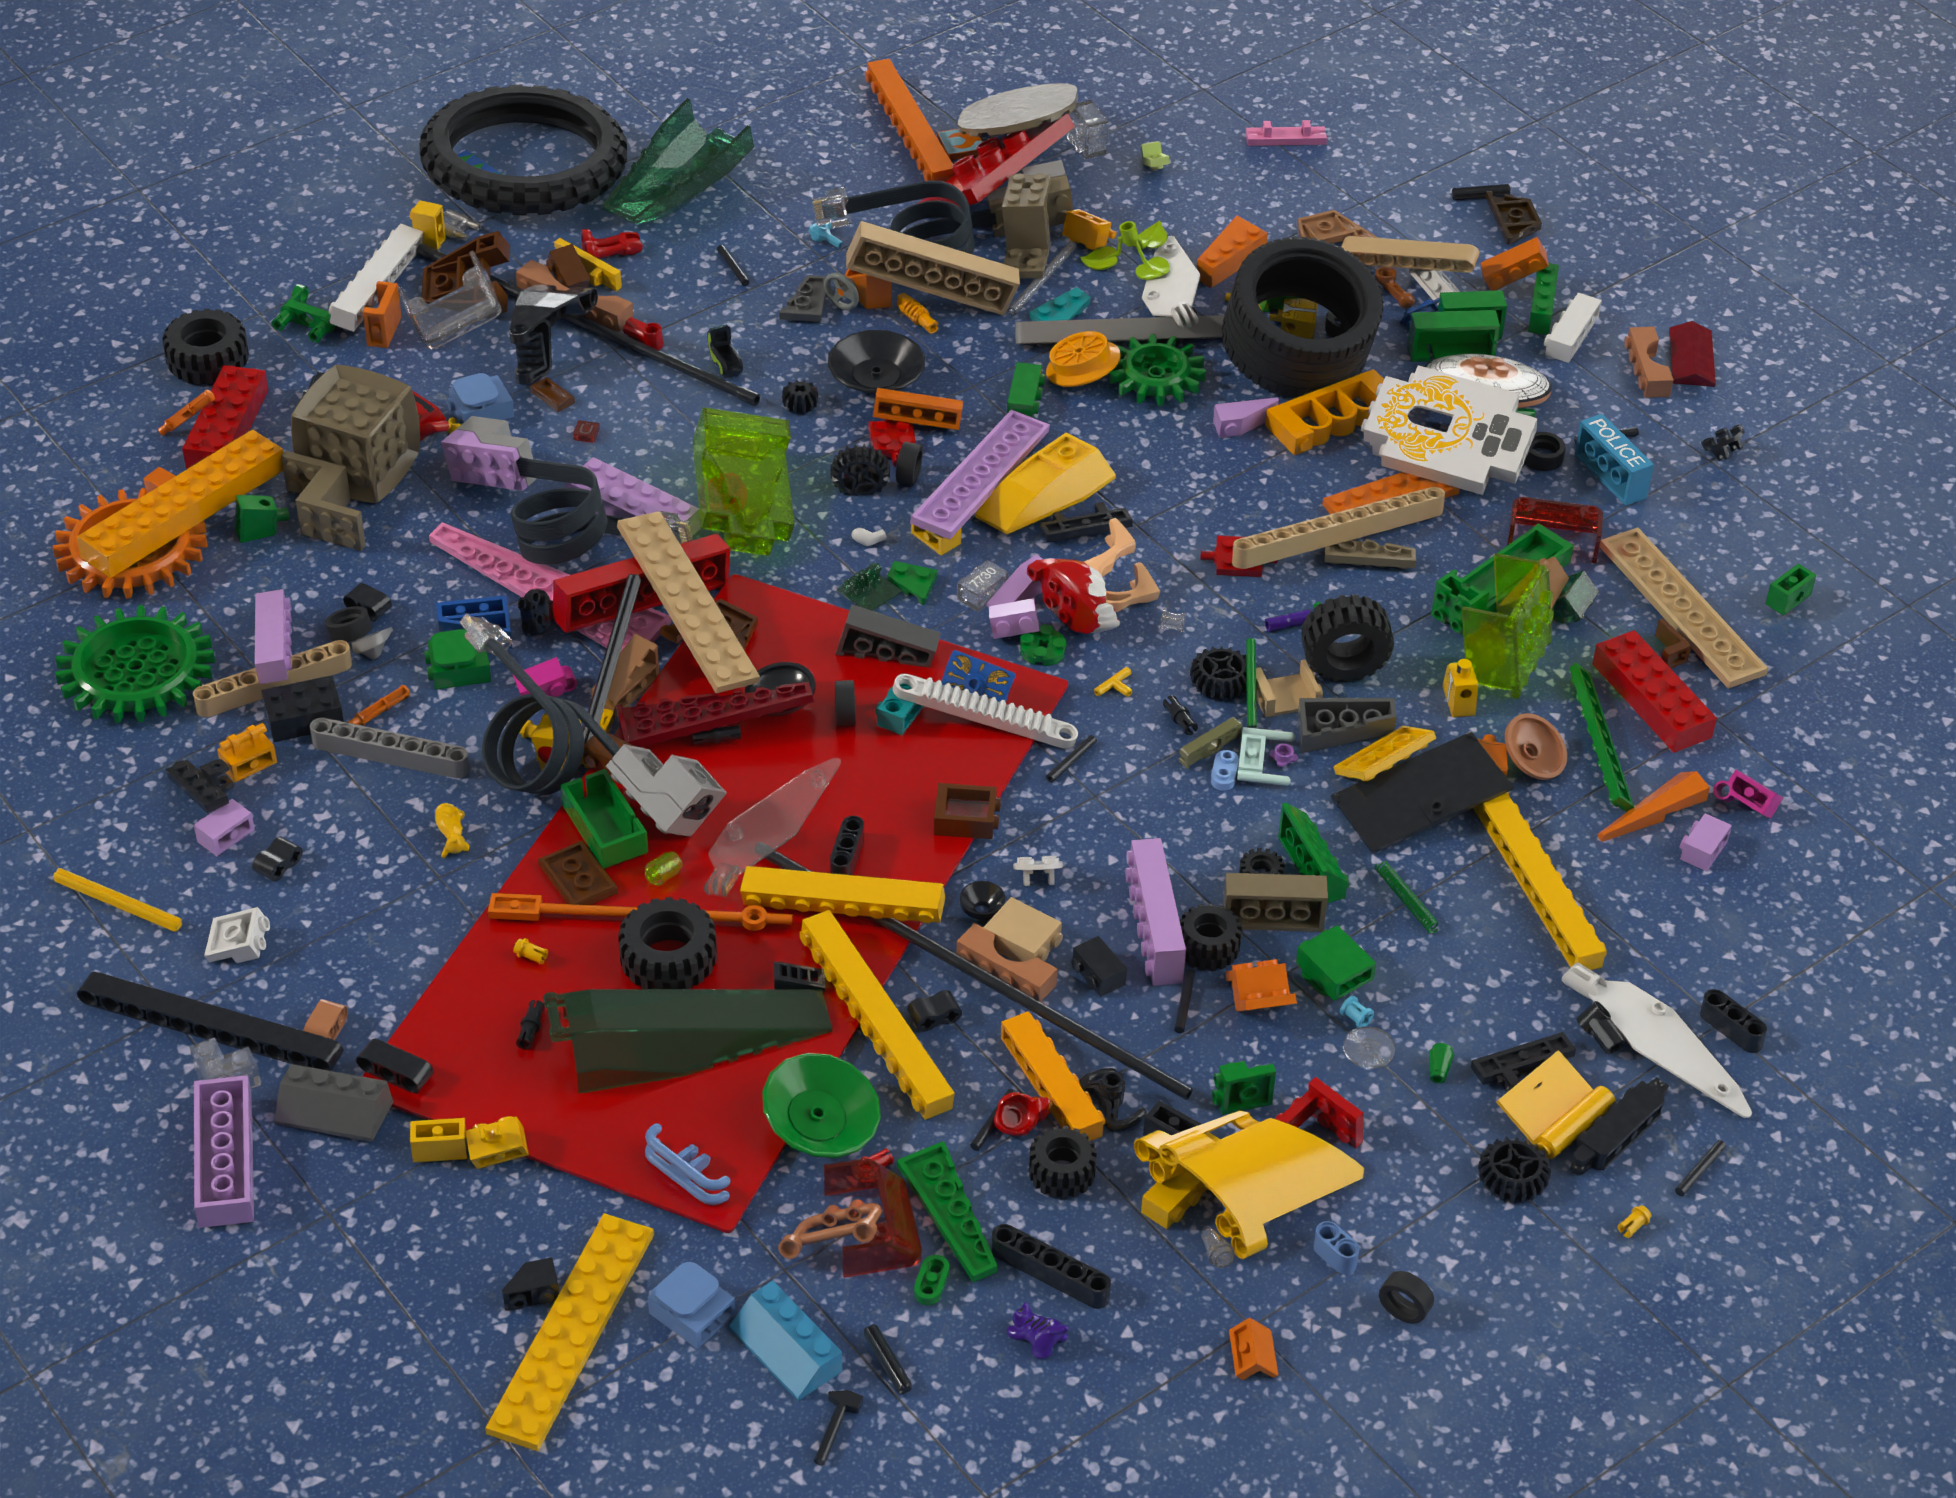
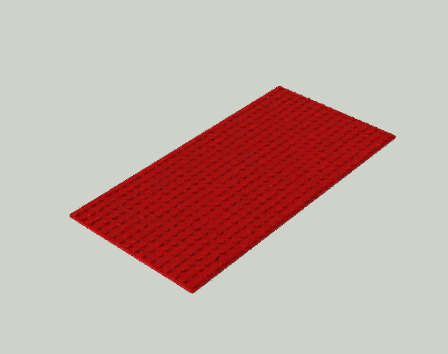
(476, 1002)

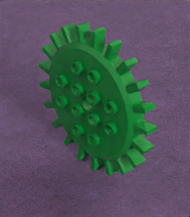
(154, 644)

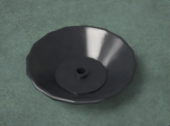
(876, 361)

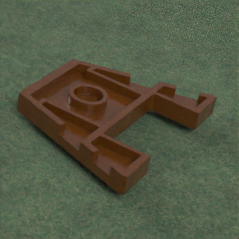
(741, 622)

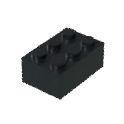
(297, 704)

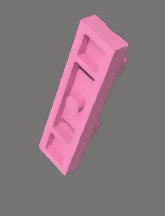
(1271, 135)

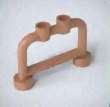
(863, 1229)

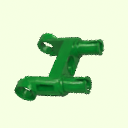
(295, 311)

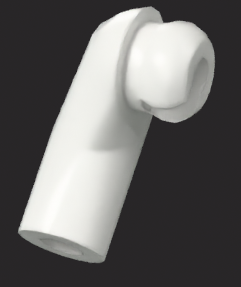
(868, 538)

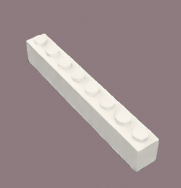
(385, 267)

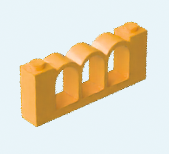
(1286, 418)

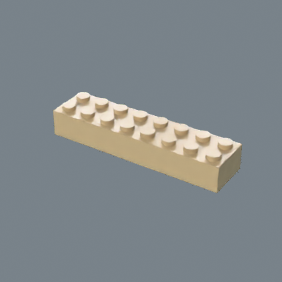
(932, 268)

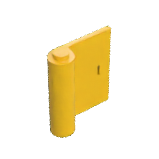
(1557, 1108)

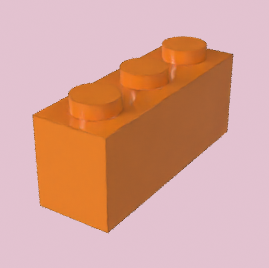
(1514, 264)

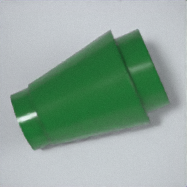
(1440, 1061)

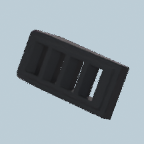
(790, 976)

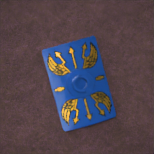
(978, 676)

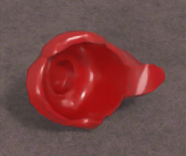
(1020, 1113)

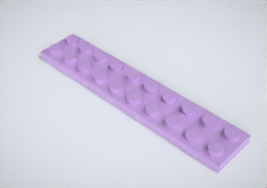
(979, 474)

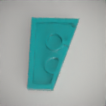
(1062, 307)

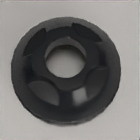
(982, 893)

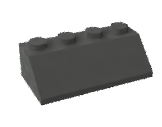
(332, 1102)

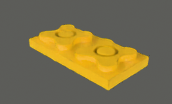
(1384, 753)

